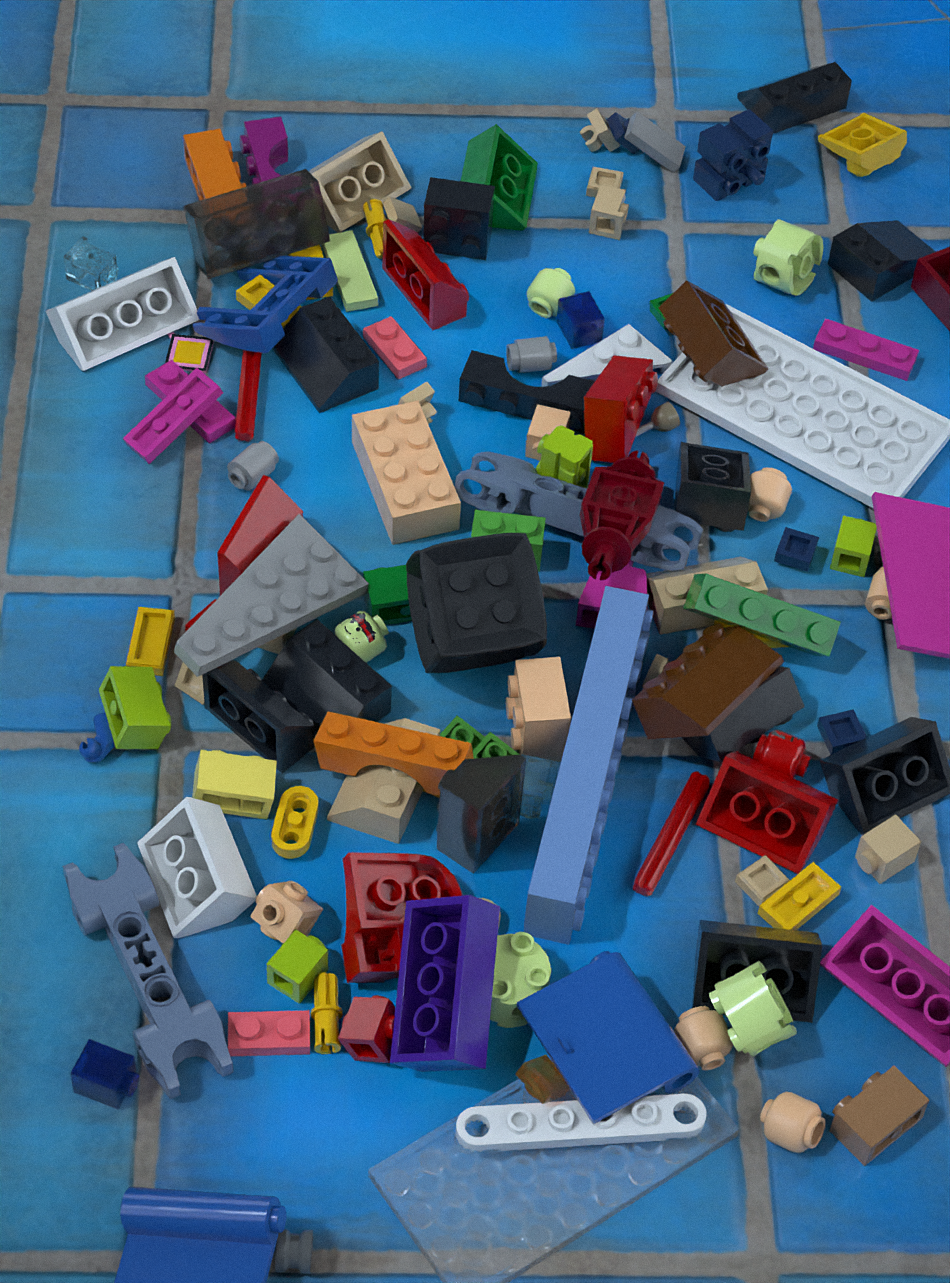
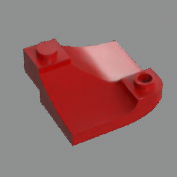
(377, 904)

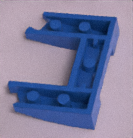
(261, 326)

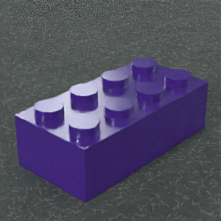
(445, 984)

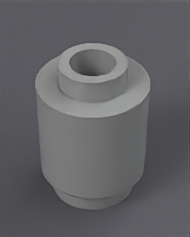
(531, 354)
(252, 464)

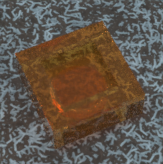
(542, 1079)

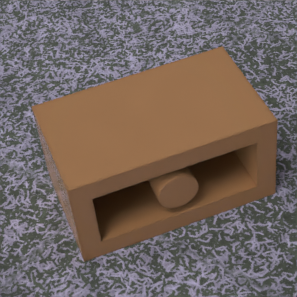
(878, 1114)

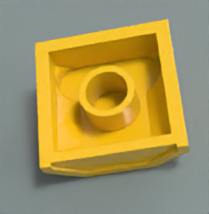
(865, 143)

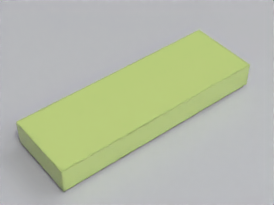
(352, 274)

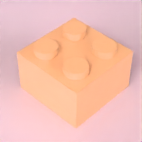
(538, 708)

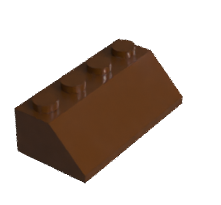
(705, 683)

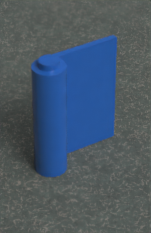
(607, 1037)
(198, 1236)

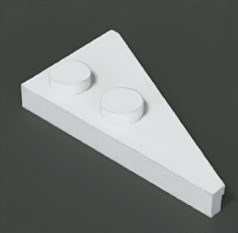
(592, 362)

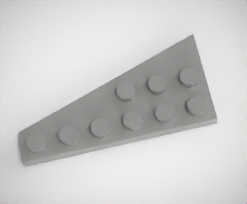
(278, 592)

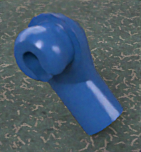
(101, 744)

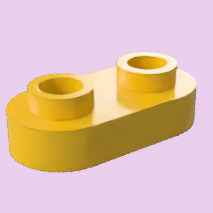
(294, 825)

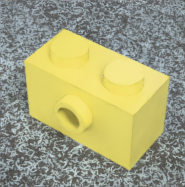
(235, 783)

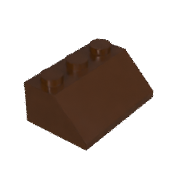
(710, 336)

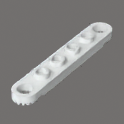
(568, 1124)

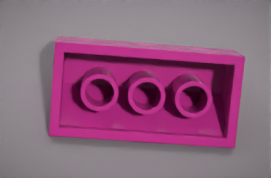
(896, 979)

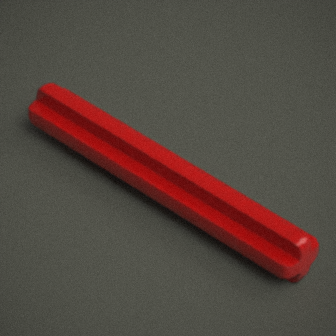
(247, 396)
(671, 834)

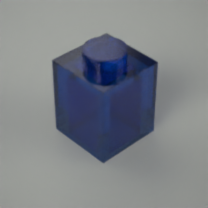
(580, 320)
(104, 1074)

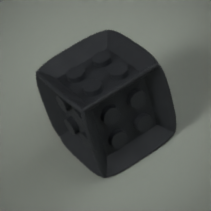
(476, 602)

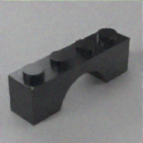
(490, 386)

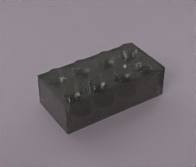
(257, 223)

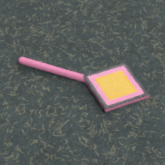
(190, 351)

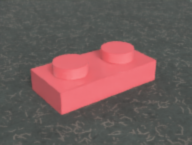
(394, 347)
(269, 1033)

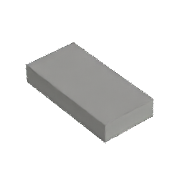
(655, 142)

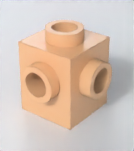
(285, 908)

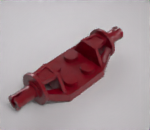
(618, 512)

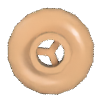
(768, 494)
(704, 1036)
(793, 1122)

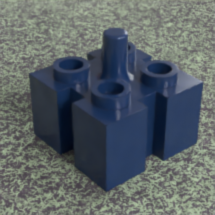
(733, 155)

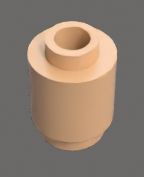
(877, 598)

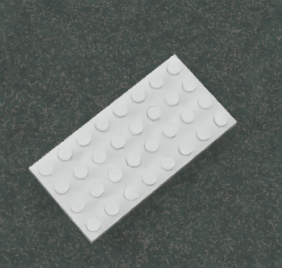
(817, 415)

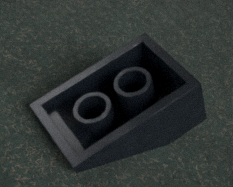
(876, 256)
(713, 486)

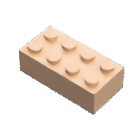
(405, 472)

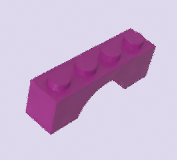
(266, 147)

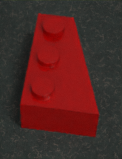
(617, 406)

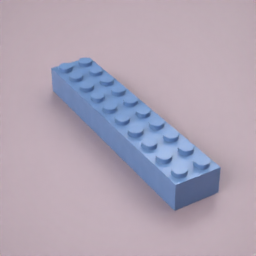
(588, 767)

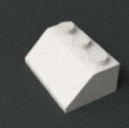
(196, 868)

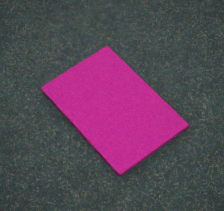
(916, 570)

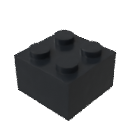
(458, 217)

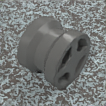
(294, 1251)

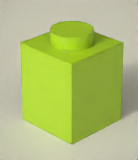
(853, 546)
(297, 965)

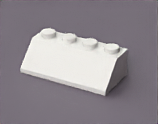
(124, 314)

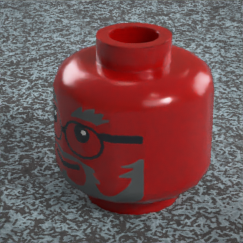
(783, 753)

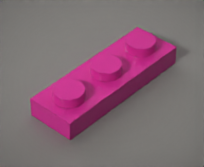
(865, 349)
(173, 415)
(212, 422)

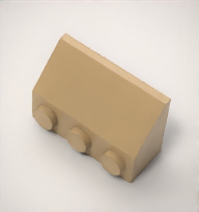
(356, 176)
(670, 589)
(379, 796)

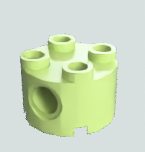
(787, 257)
(518, 973)
(753, 1009)

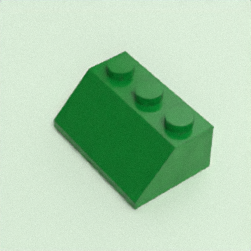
(500, 162)

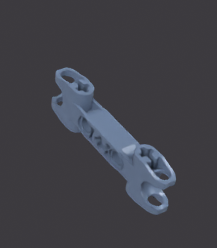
(520, 489)
(174, 1027)

